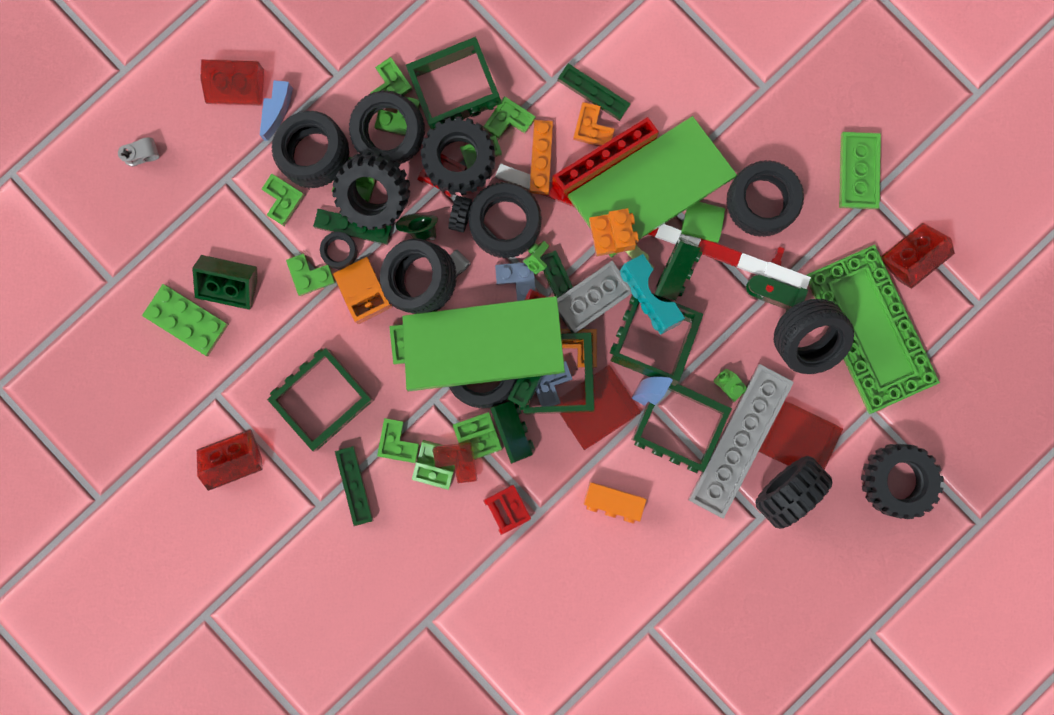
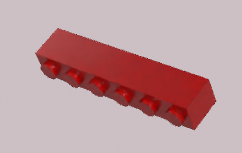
(604, 157)

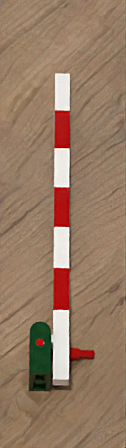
(770, 284)

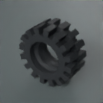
(459, 214)

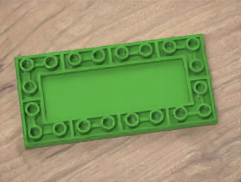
(657, 179)
(482, 344)
(886, 351)

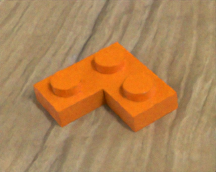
(587, 129)
(579, 345)

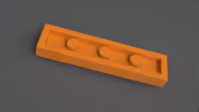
(541, 157)

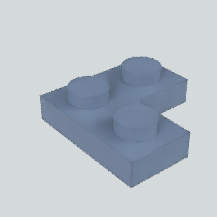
(518, 274)
(546, 389)

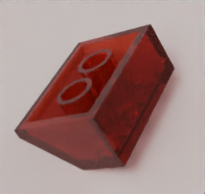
(232, 82)
(918, 255)
(228, 460)

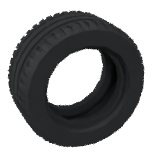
(372, 104)
(293, 131)
(785, 181)
(505, 193)
(393, 275)
(805, 318)
(487, 399)

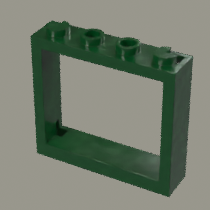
(442, 59)
(691, 316)
(589, 381)
(340, 423)
(674, 457)

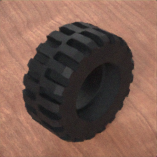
(452, 132)
(357, 208)
(927, 481)
(794, 492)

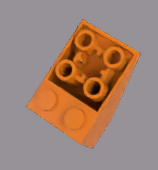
(361, 290)

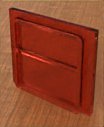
(612, 408)
(800, 434)

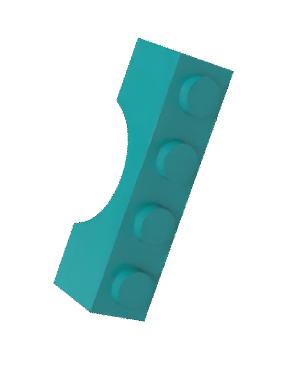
(663, 315)

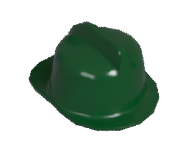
(418, 226)

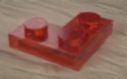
(459, 455)

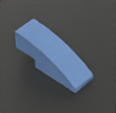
(275, 108)
(651, 390)

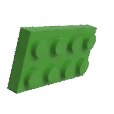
(860, 170)
(185, 320)

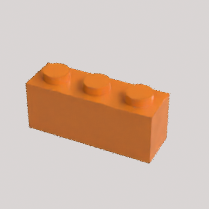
(614, 502)

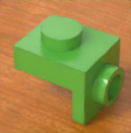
(533, 259)
(730, 384)

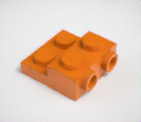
(613, 232)

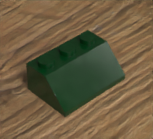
(678, 269)
(224, 281)
(512, 431)

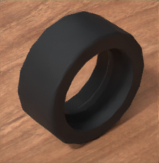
(338, 236)

